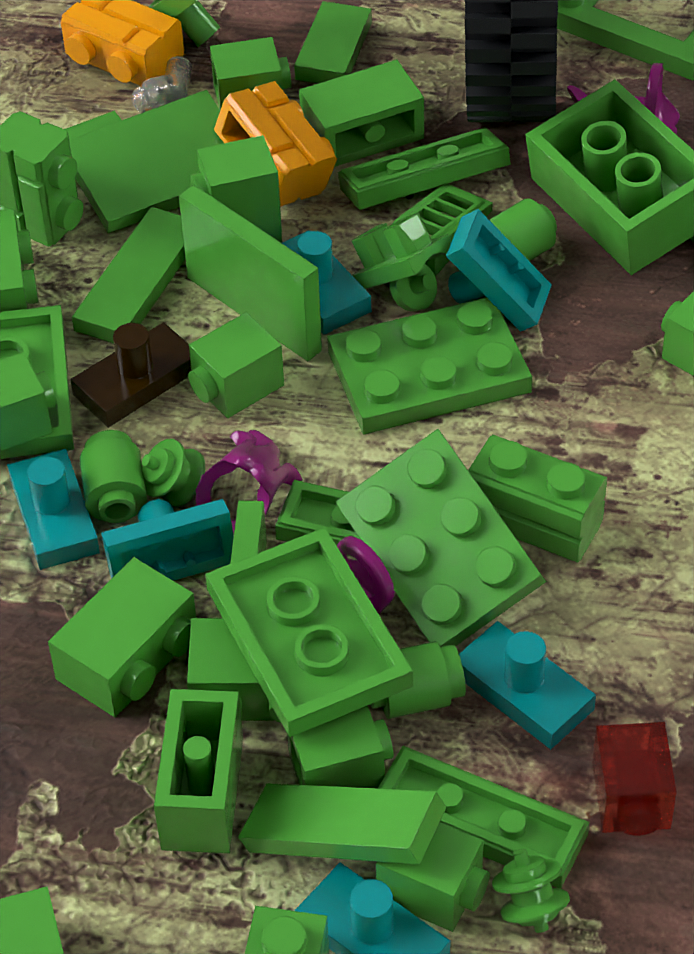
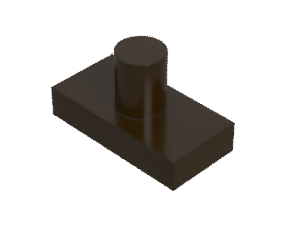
(135, 374)

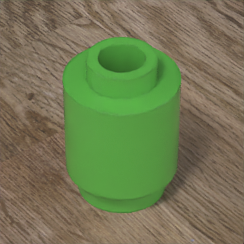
(528, 227)
(112, 477)
(436, 681)

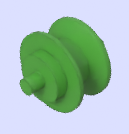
(172, 472)
(530, 890)

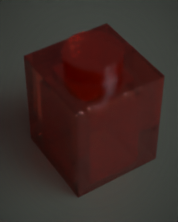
(634, 778)

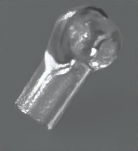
(165, 88)

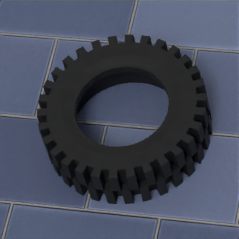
(511, 60)

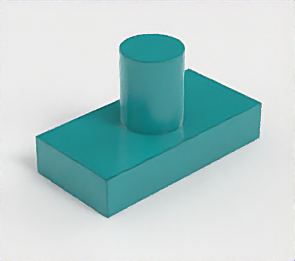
(495, 269)
(340, 293)
(53, 509)
(173, 541)
(525, 684)
(367, 918)

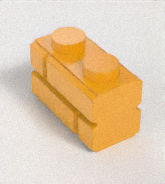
(121, 38)
(297, 150)

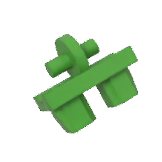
(399, 257)

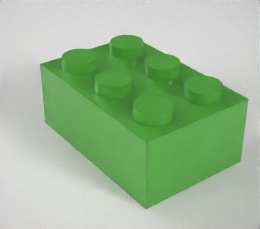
(617, 175)

